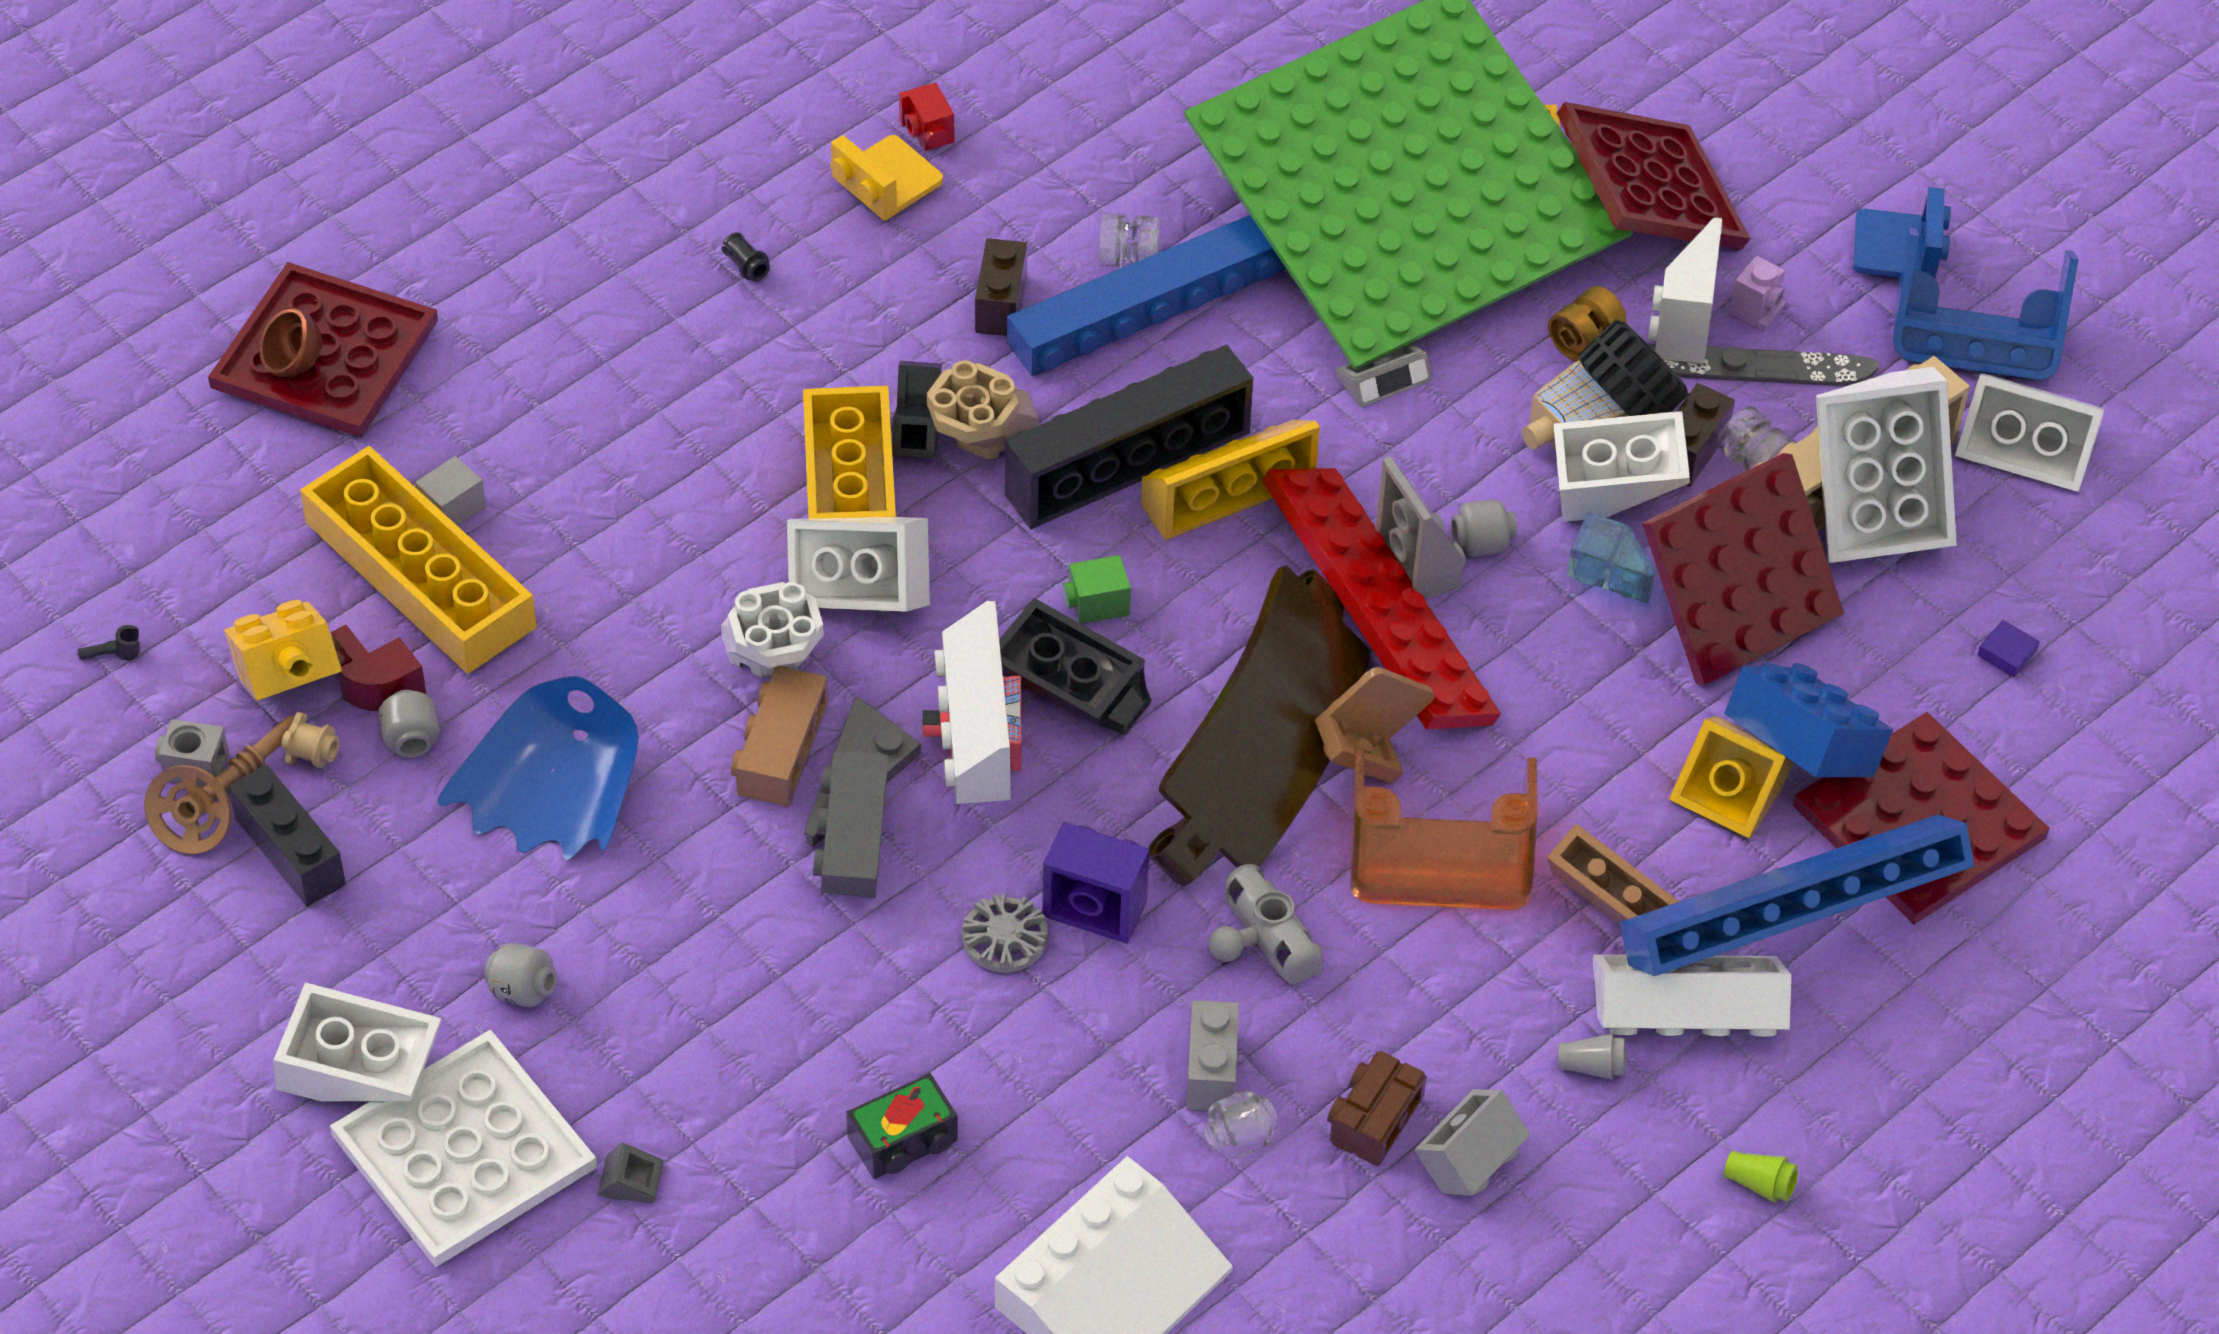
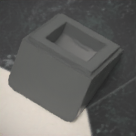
(630, 1175)

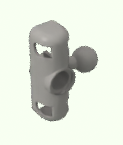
(1268, 923)

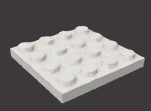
(465, 1149)

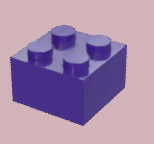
(1095, 882)

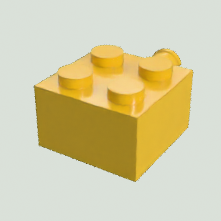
(282, 649)

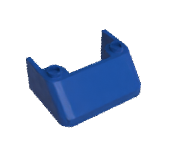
(1981, 341)

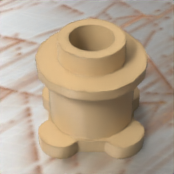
(309, 742)

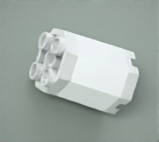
(772, 627)

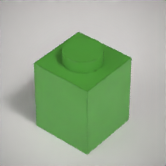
(1098, 589)

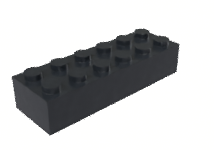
(1127, 436)

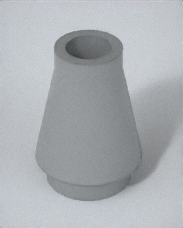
(1594, 1056)

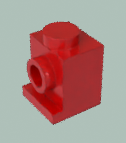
(927, 116)

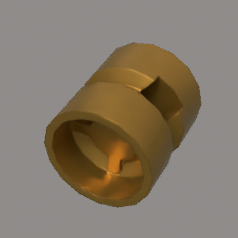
(1584, 320)

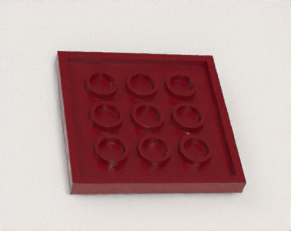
(1650, 174)
(362, 356)
(1743, 568)
(1917, 778)

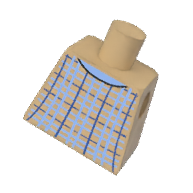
(1564, 399)

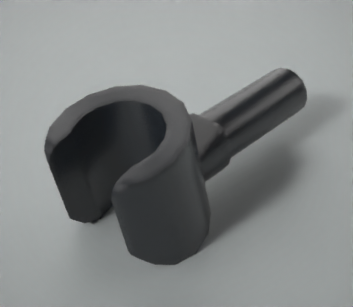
(124, 645)

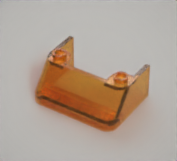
(1439, 858)

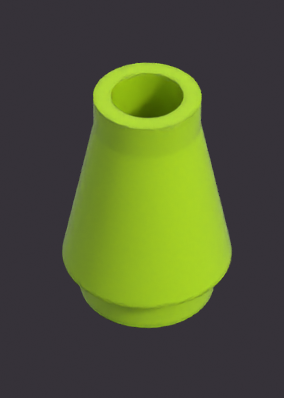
(1764, 1174)

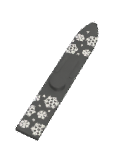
(1777, 366)

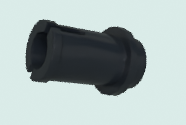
(752, 263)

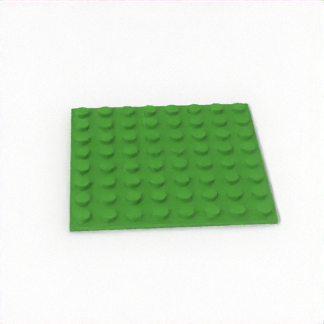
(1405, 176)

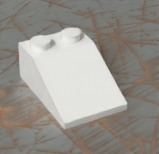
(1687, 299)
(1619, 462)
(861, 562)
(352, 1048)

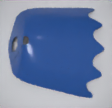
(511, 776)

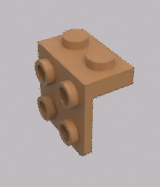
(1368, 719)

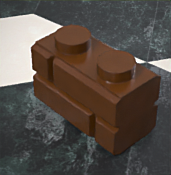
(1377, 1107)

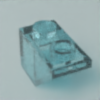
(1611, 558)

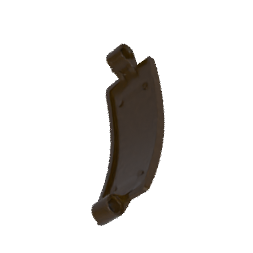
(1260, 740)

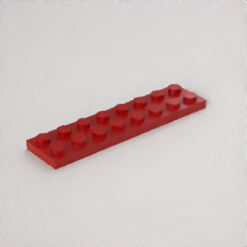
(1380, 594)

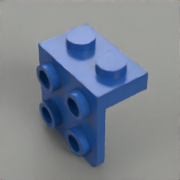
(1883, 234)

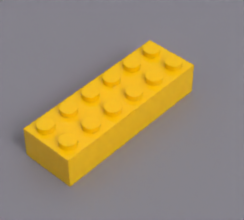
(418, 559)

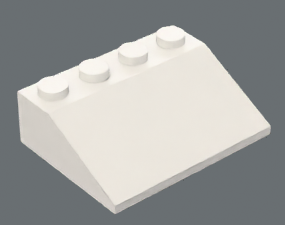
(1886, 466)
(1113, 1263)

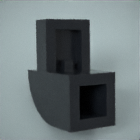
(912, 423)

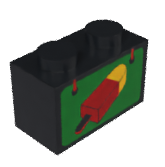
(902, 1126)

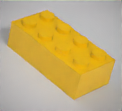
(848, 452)

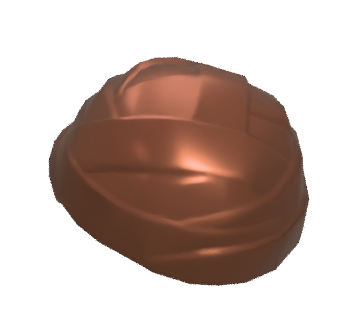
(290, 343)

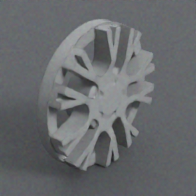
(1004, 933)

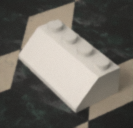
(975, 708)
(1704, 995)

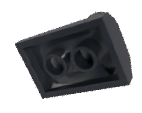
(1075, 667)

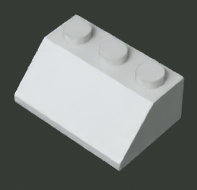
(2030, 432)

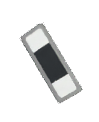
(1386, 376)

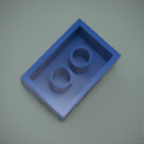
(1809, 720)

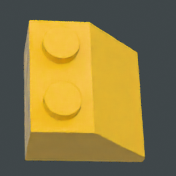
(1731, 776)

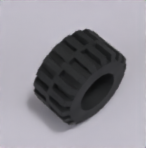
(1632, 372)

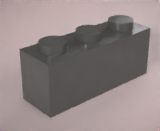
(851, 823)

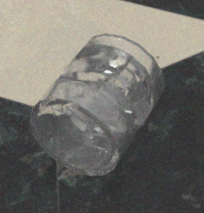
(1114, 237)
(1750, 439)

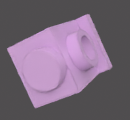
(1758, 294)

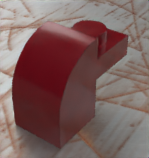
(377, 675)

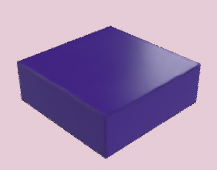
(2008, 648)

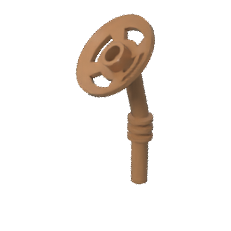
(201, 800)

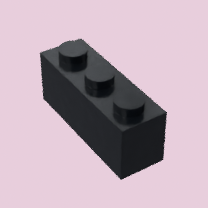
(287, 835)

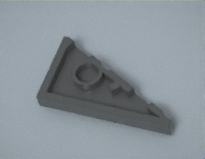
(867, 733)

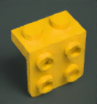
(885, 175)

